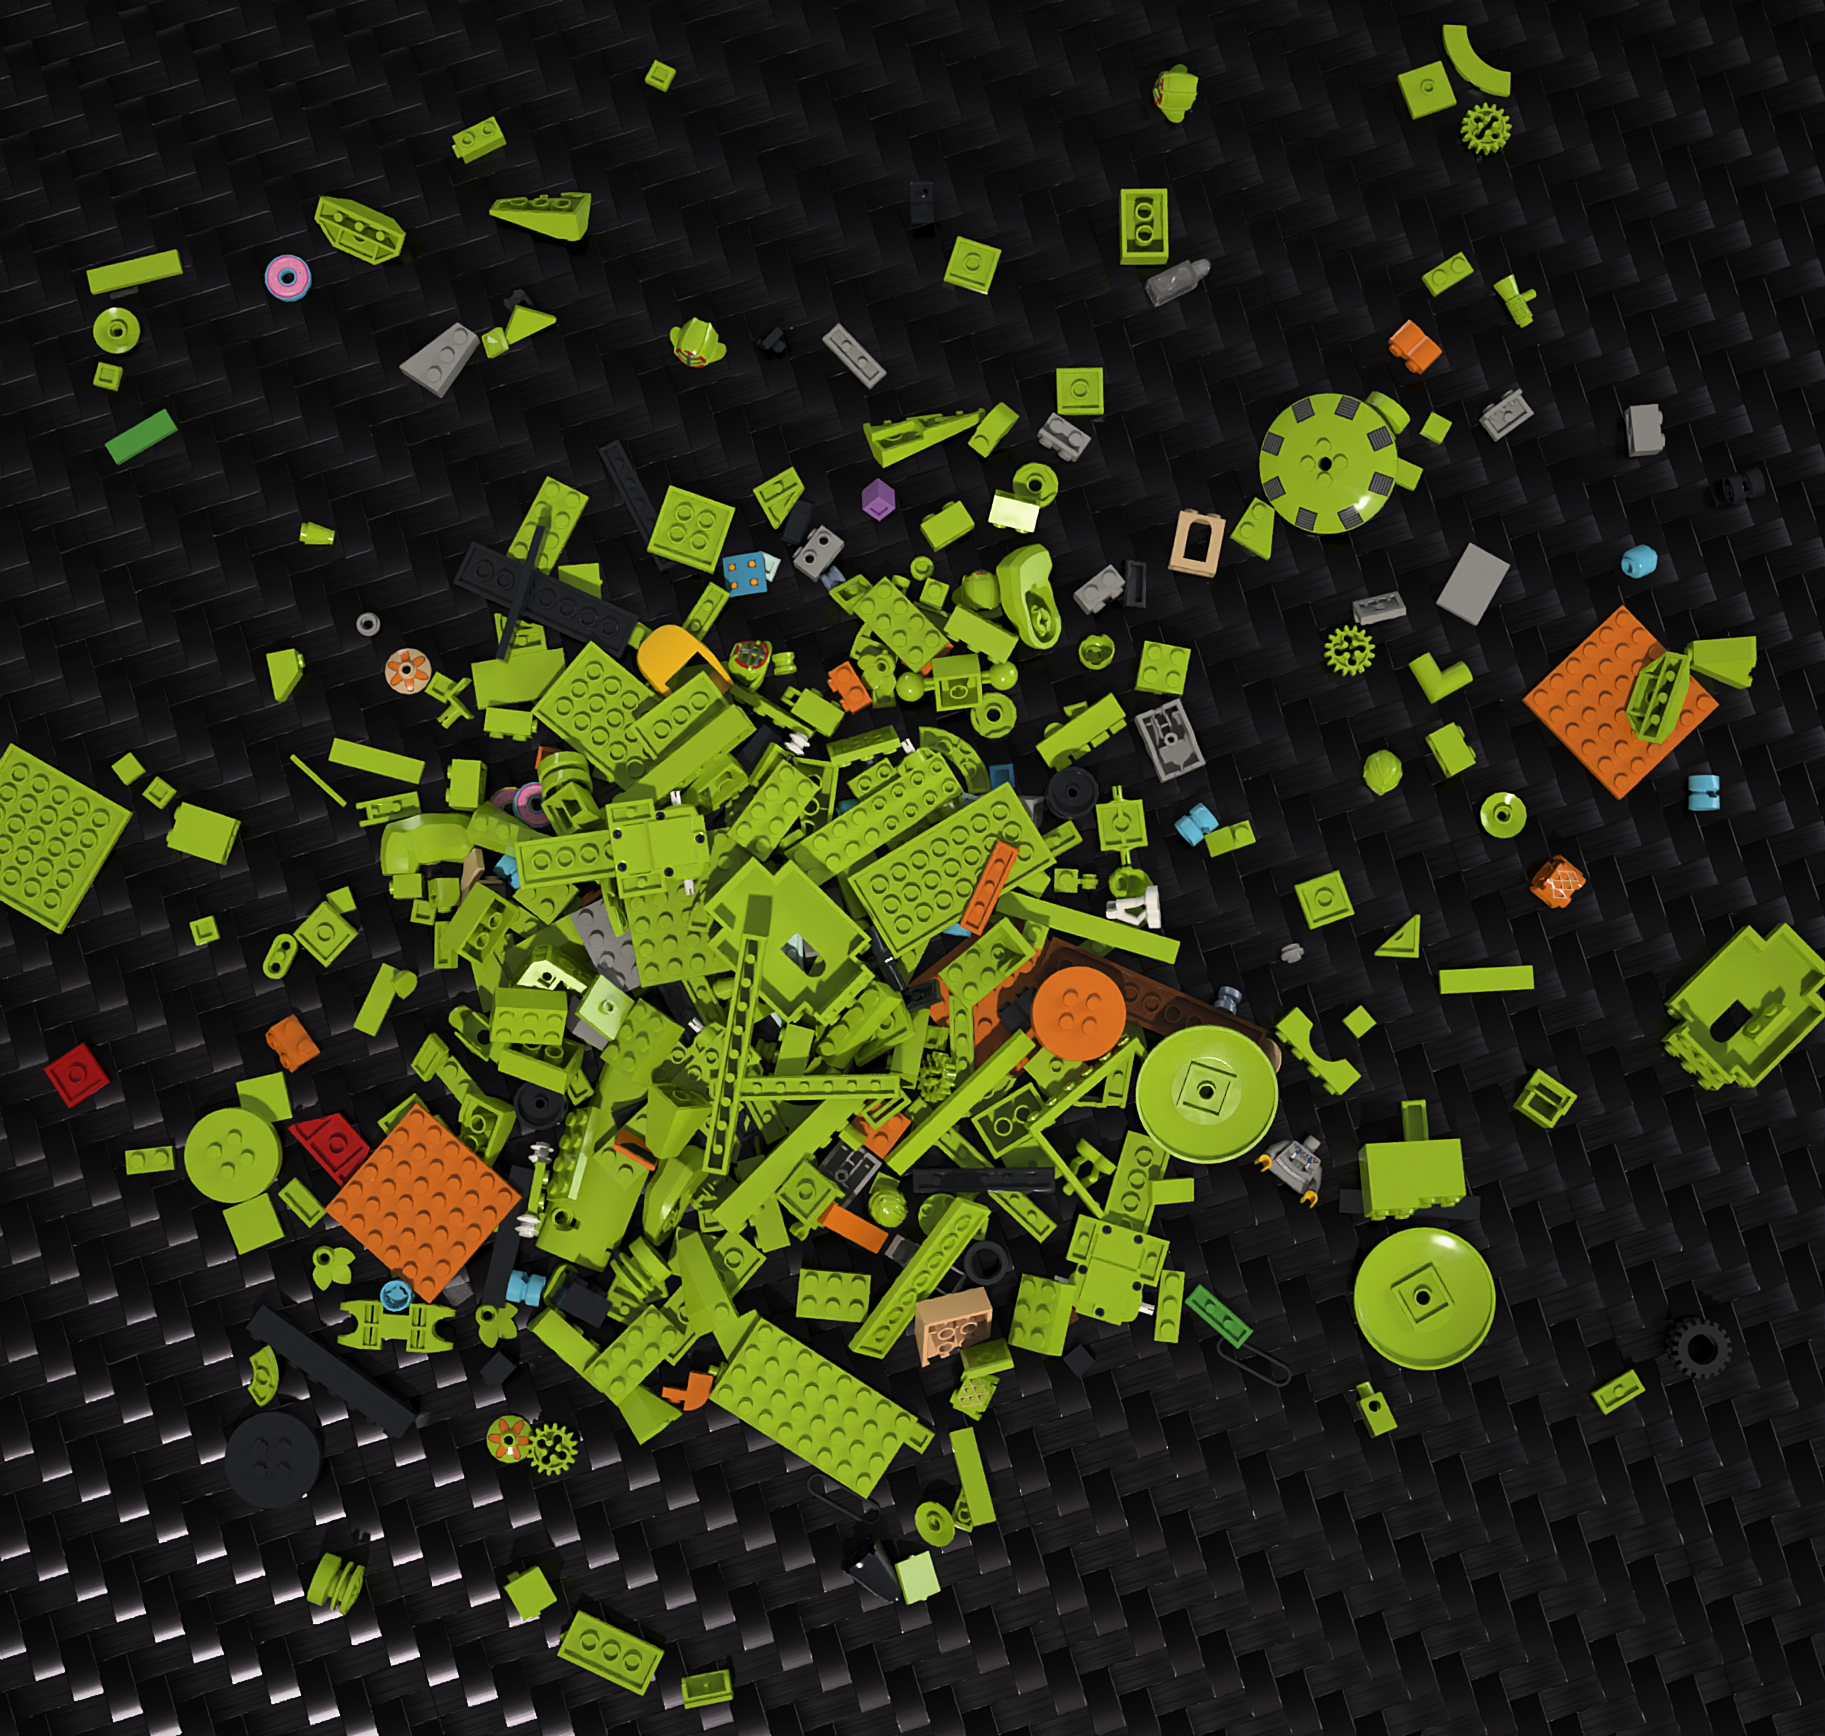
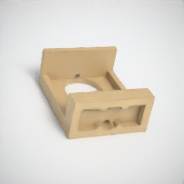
(1182, 564)

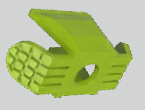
(470, 1025)

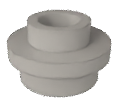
(368, 617)
(1292, 953)

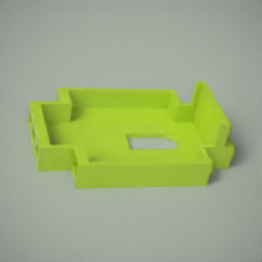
(779, 908)
(1756, 975)

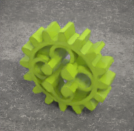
(1473, 129)
(1338, 642)
(938, 1065)
(548, 1435)

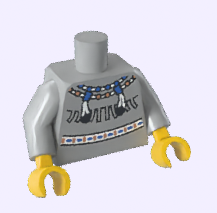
(1295, 1166)

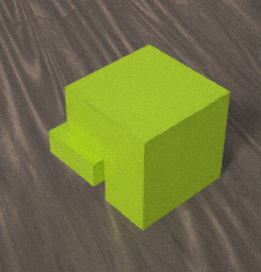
(572, 810)
(1544, 1099)
(529, 1592)

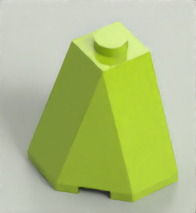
(1724, 659)
(673, 1118)
(647, 1412)

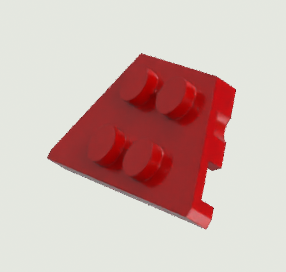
(333, 1145)

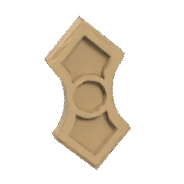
(472, 872)

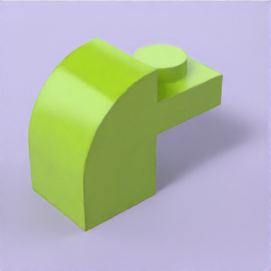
(992, 429)

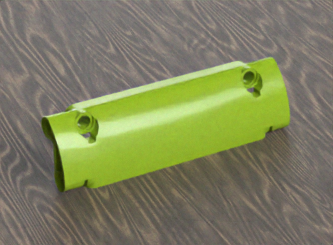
(601, 1203)

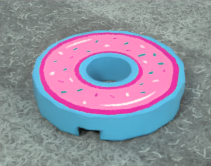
(282, 266)
(522, 806)

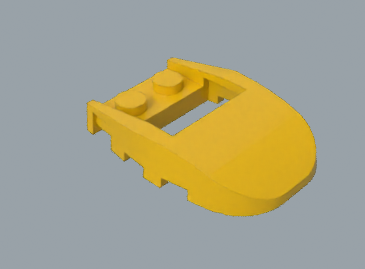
(668, 651)

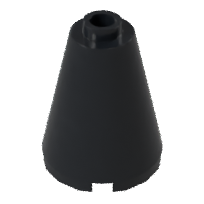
(873, 1569)

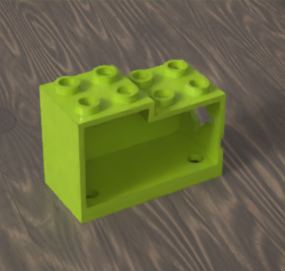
(1410, 1176)

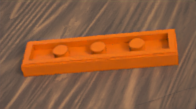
(989, 887)
(853, 1227)

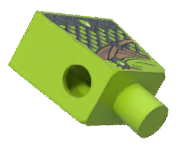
(1378, 1421)

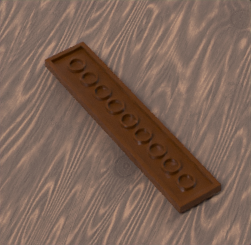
(1146, 1000)

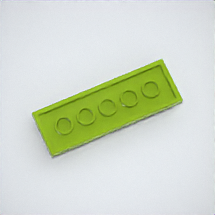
(735, 1262)

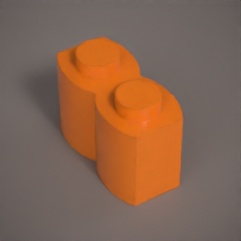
(1414, 347)

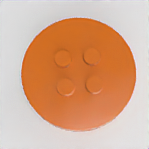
(1078, 1014)

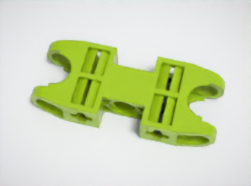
(377, 1324)

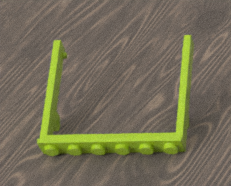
(1072, 1092)

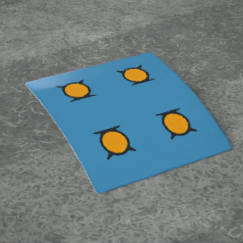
(745, 574)

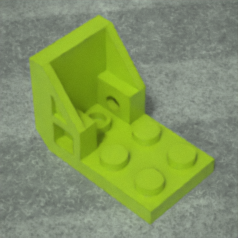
(986, 963)
(547, 966)

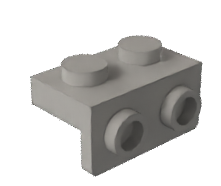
(1506, 415)

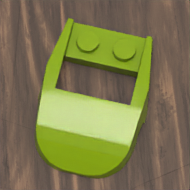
(1115, 1087)

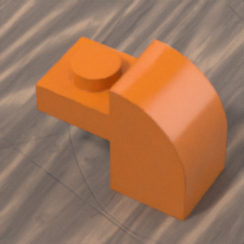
(696, 1393)

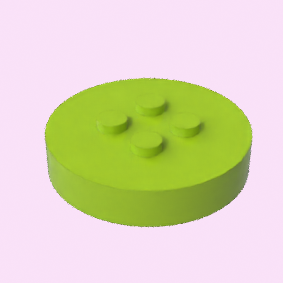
(233, 1154)

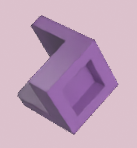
(878, 499)

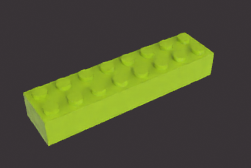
(783, 1160)

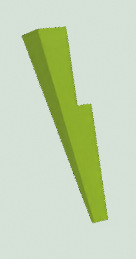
(902, 439)
(716, 785)

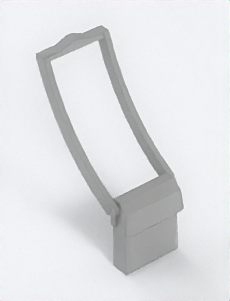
(903, 1250)

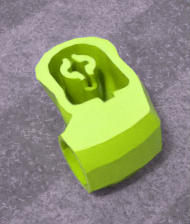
(1028, 595)
(425, 841)
(671, 1192)

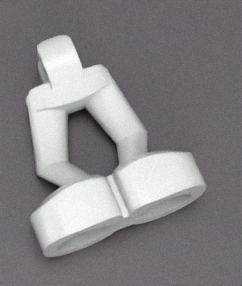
(1152, 912)

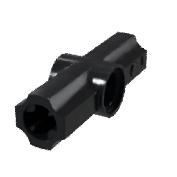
(883, 961)

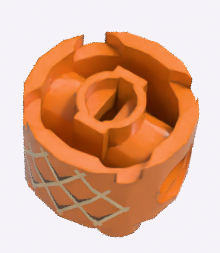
(1557, 882)

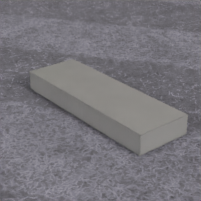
(854, 356)

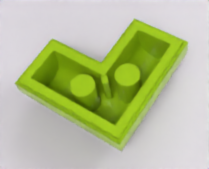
(1438, 683)

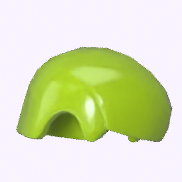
(1096, 651)

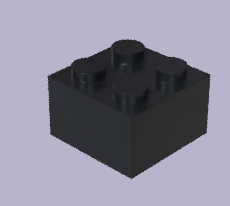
(580, 1298)

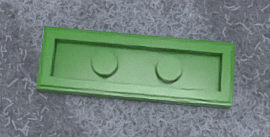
(141, 436)
(1218, 1316)

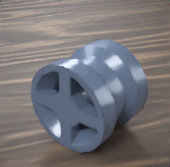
(832, 578)

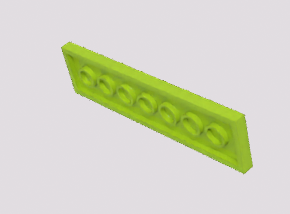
(919, 1278)

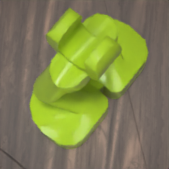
(1100, 1163)

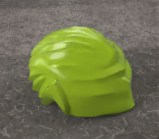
(1382, 771)
(1128, 882)
(887, 1206)

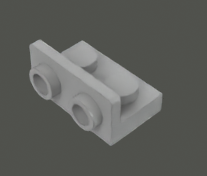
(1063, 438)
(1378, 608)

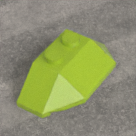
(359, 229)
(1659, 697)

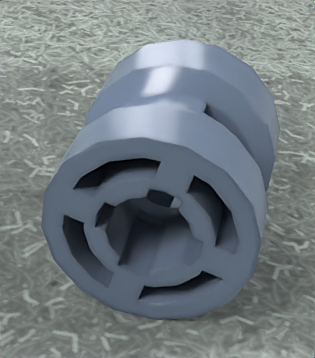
(1228, 999)

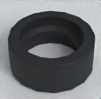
(985, 1280)

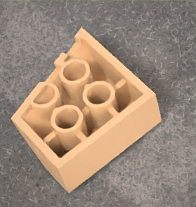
(952, 1322)

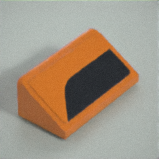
(635, 1149)

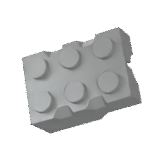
(1169, 740)
(849, 1170)

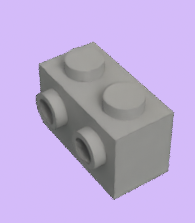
(1644, 430)
(818, 552)
(1099, 589)

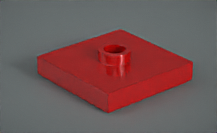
(77, 1075)

